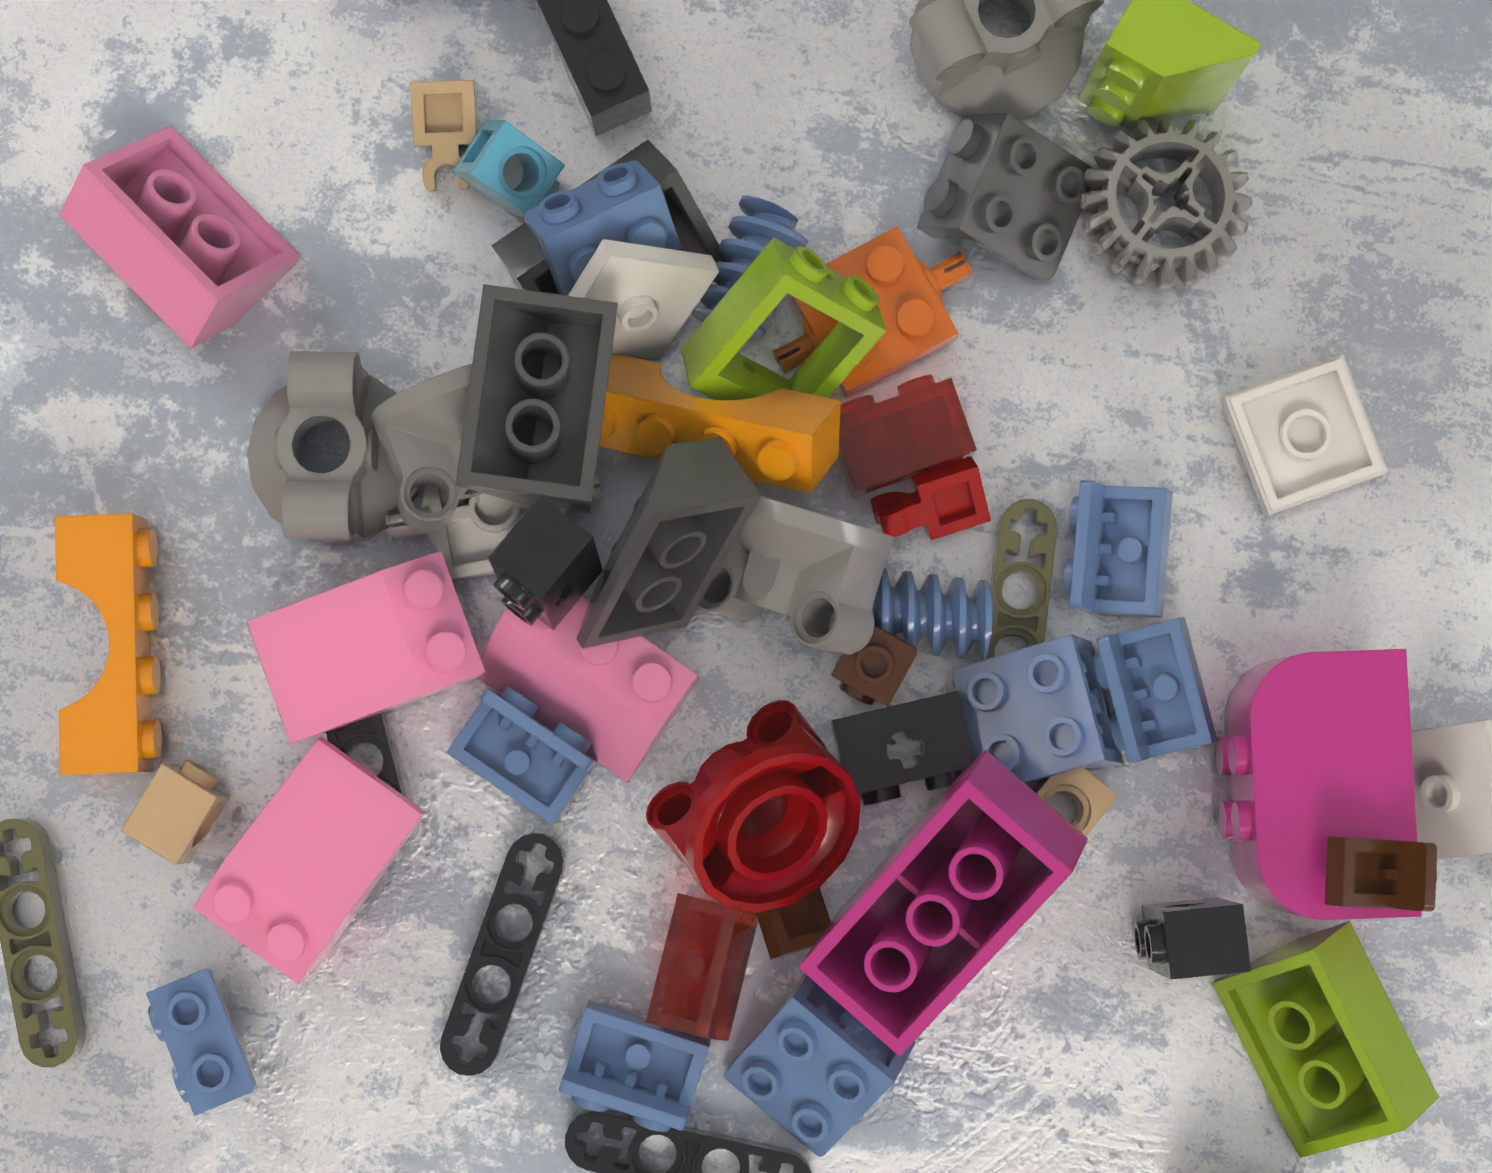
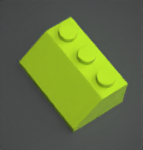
(1165, 63)
(1327, 1042)

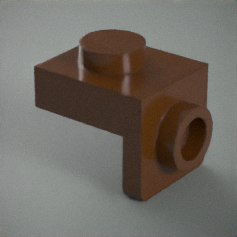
(876, 669)
(1381, 873)

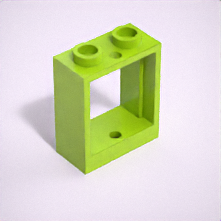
(779, 269)

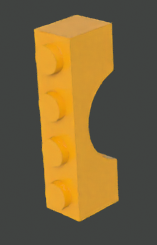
(775, 437)
(113, 723)

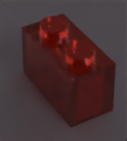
(902, 434)
(702, 968)

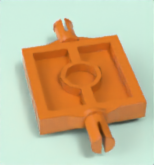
(907, 301)

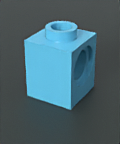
(484, 164)

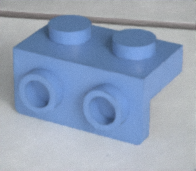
(616, 206)
(1118, 549)
(1154, 690)
(523, 755)
(201, 1041)
(634, 1068)

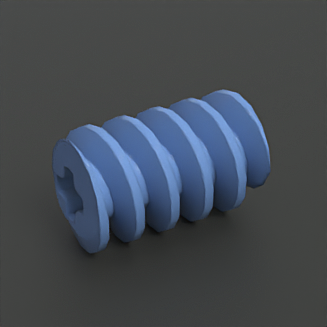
(752, 234)
(935, 614)

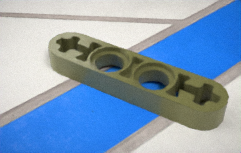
(1030, 622)
(46, 939)

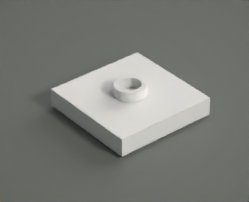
(652, 289)
(1303, 435)
(1454, 787)

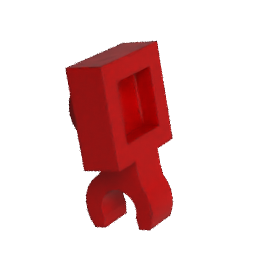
(943, 501)

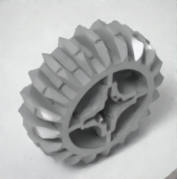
(1185, 215)

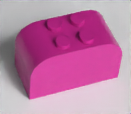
(1312, 755)
(944, 902)

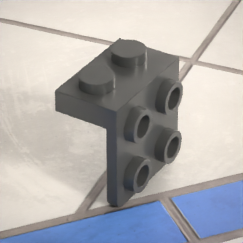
(1007, 193)

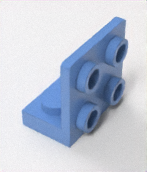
(1039, 709)
(815, 1068)

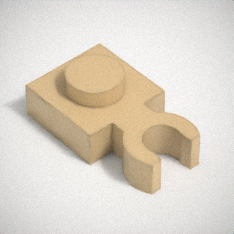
(443, 120)

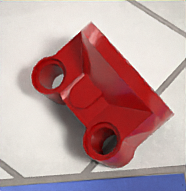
(762, 814)

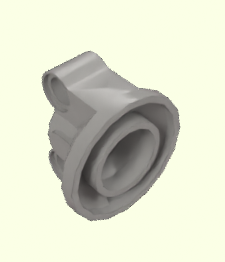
(987, 74)
(422, 443)
(332, 505)
(806, 570)

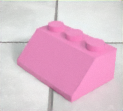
(177, 234)
(608, 693)

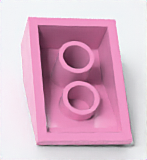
(366, 647)
(309, 861)

